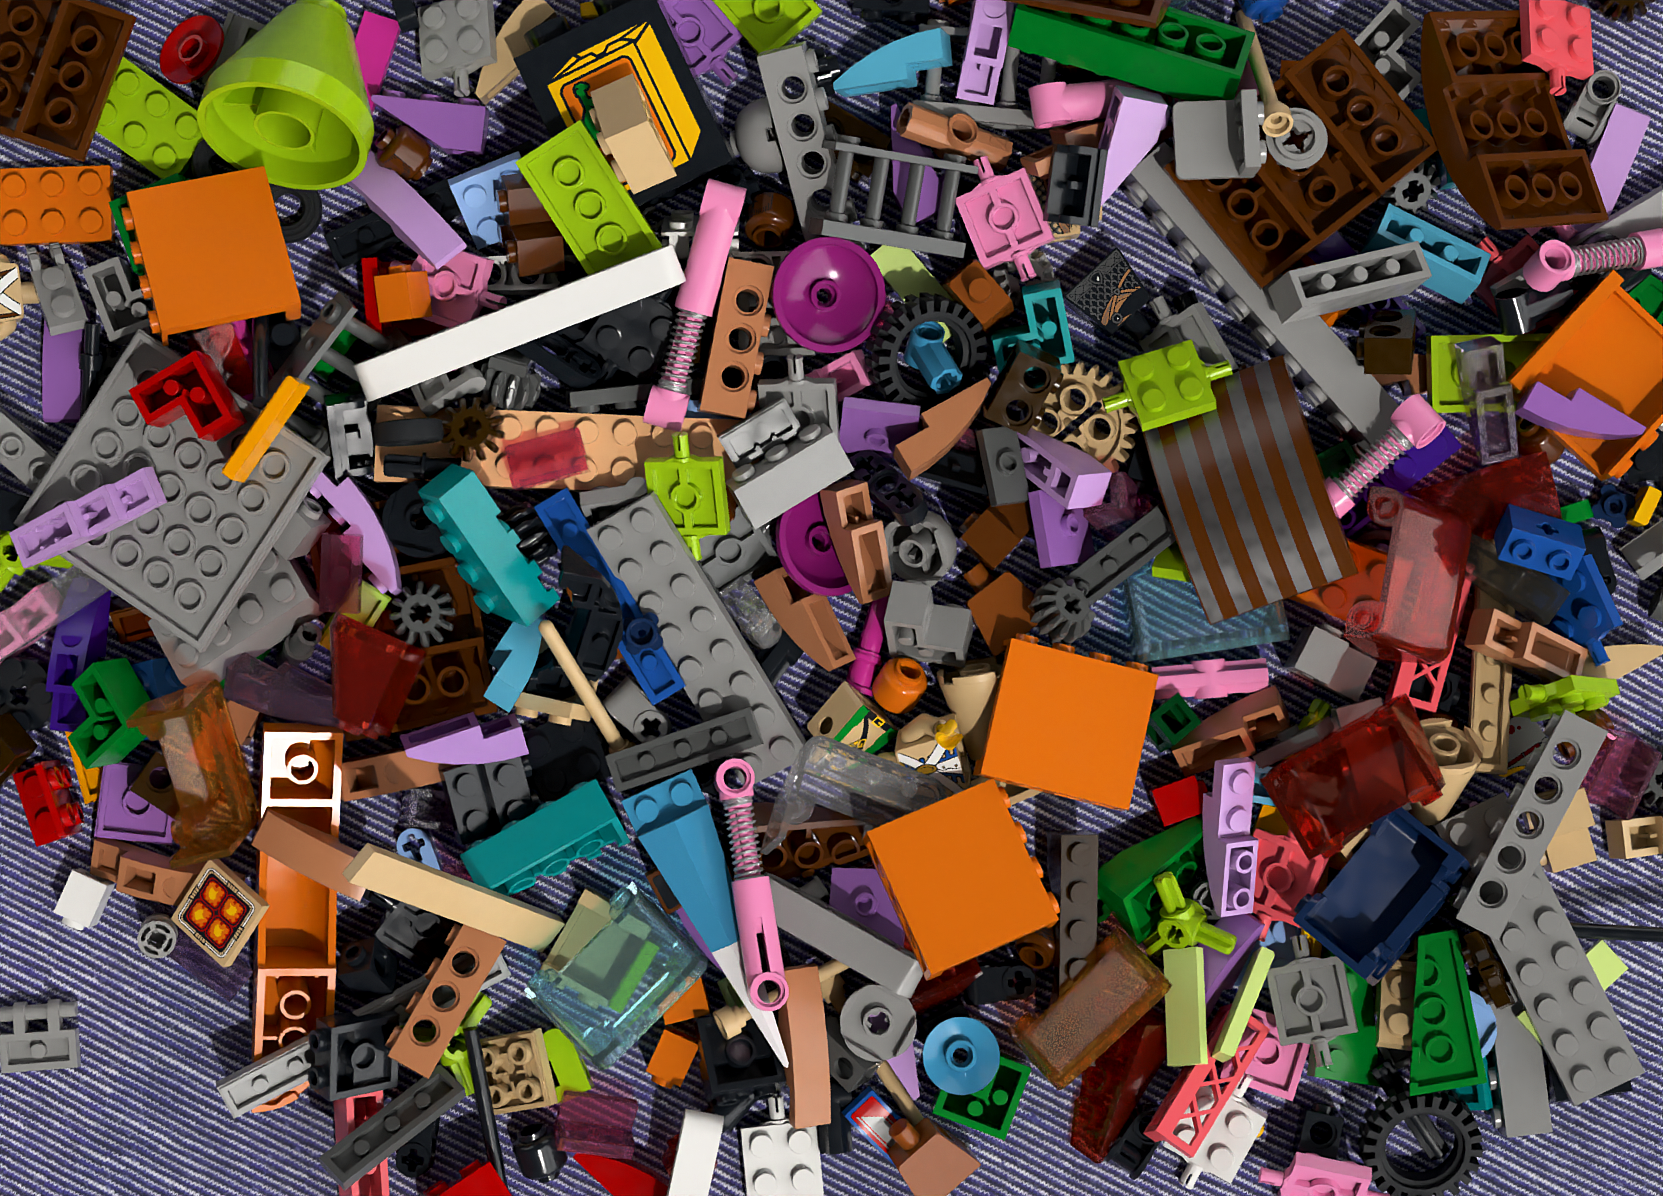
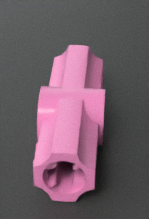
(1211, 678)

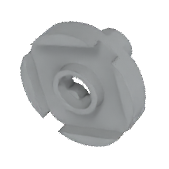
(884, 1043)

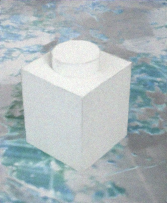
(83, 899)

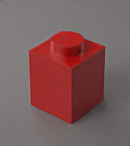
(1178, 799)

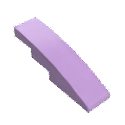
(1614, 155)
(407, 213)
(87, 517)

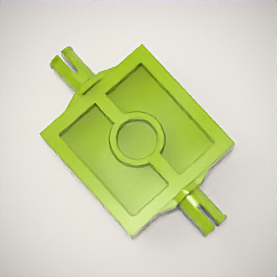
(1167, 385)
(691, 492)
(1568, 693)

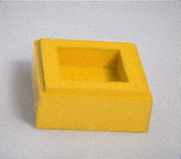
(1646, 502)

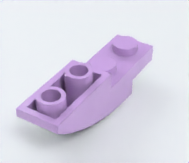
(984, 50)
(353, 507)
(1227, 840)

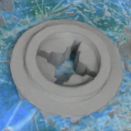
(1312, 147)
(1011, 286)

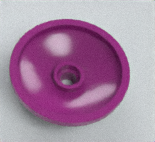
(853, 291)
(810, 567)

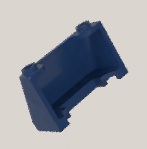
(1384, 895)

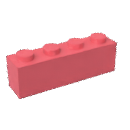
(349, 1115)

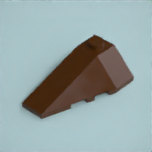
(816, 843)

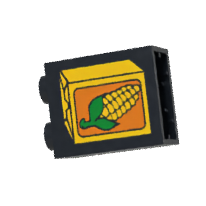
(624, 41)

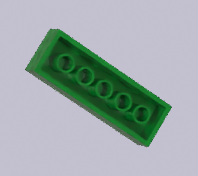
(1181, 57)

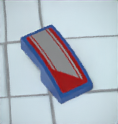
(873, 1119)

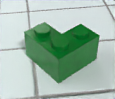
(110, 697)
(991, 1107)

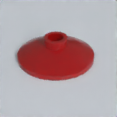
(191, 49)

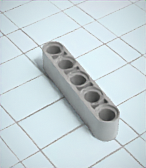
(844, 938)

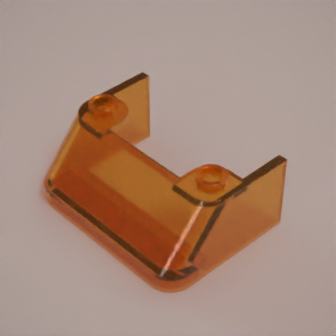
(204, 769)
(1091, 1011)

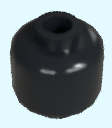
(537, 1153)

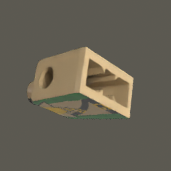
(853, 720)

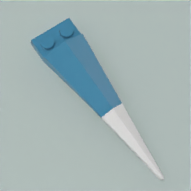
(685, 847)

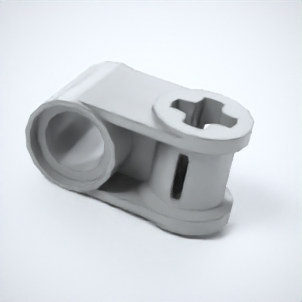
(1588, 113)
(633, 708)

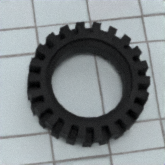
(896, 327)
(1430, 1182)

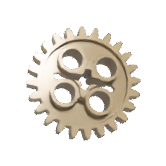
(1102, 447)

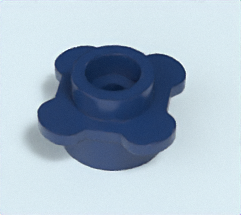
(1602, 509)
(651, 639)

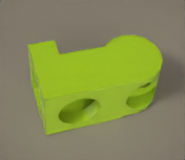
(567, 1063)

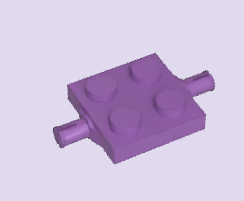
(705, 35)

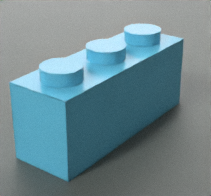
(1454, 263)

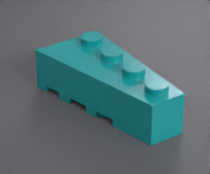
(485, 547)
(545, 841)

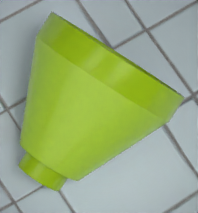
(292, 101)

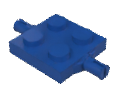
(1587, 611)

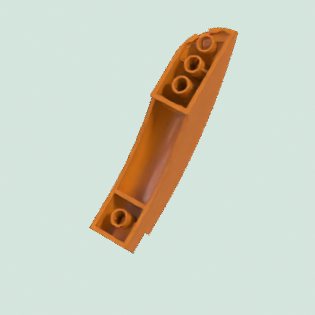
(298, 932)

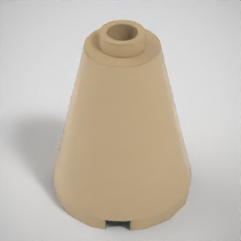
(971, 696)
(1457, 757)

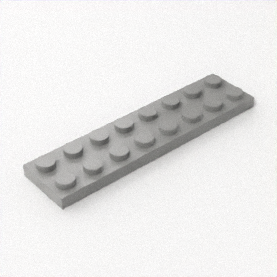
(696, 629)
(1548, 967)

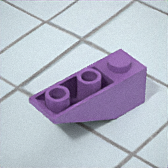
(448, 126)
(931, 184)

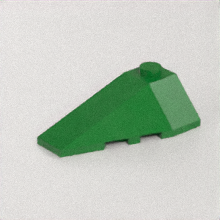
(1128, 878)

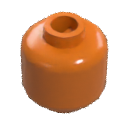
(899, 685)

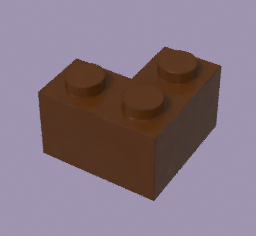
(528, 230)
(995, 532)

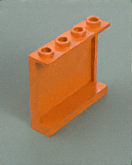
(210, 252)
(1612, 353)
(1068, 723)
(961, 877)

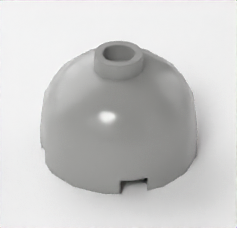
(757, 138)
(921, 550)

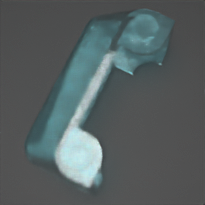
(1169, 621)
(619, 978)

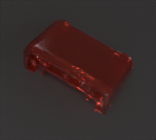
(1419, 584)
(369, 676)
(1355, 777)

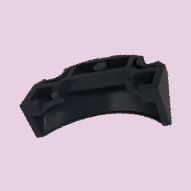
(591, 634)

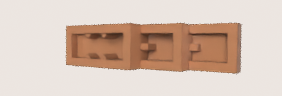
(806, 1047)

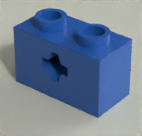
(1539, 542)

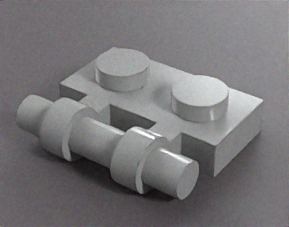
(39, 1049)

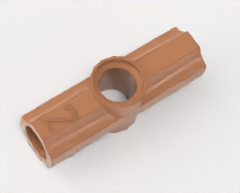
(953, 135)

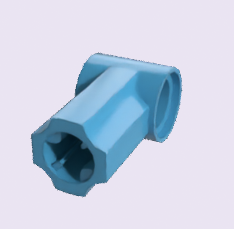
(930, 356)

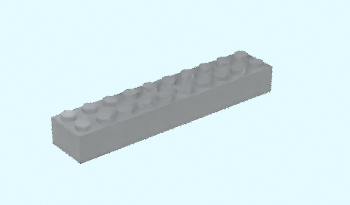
(1310, 348)

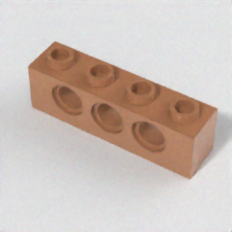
(714, 394)
(424, 1056)

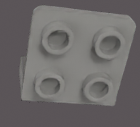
(1218, 138)

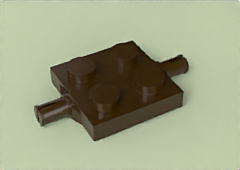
(1479, 955)

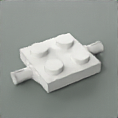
(1227, 1139)
(780, 1157)

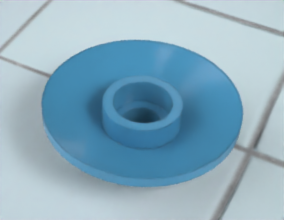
(981, 1060)

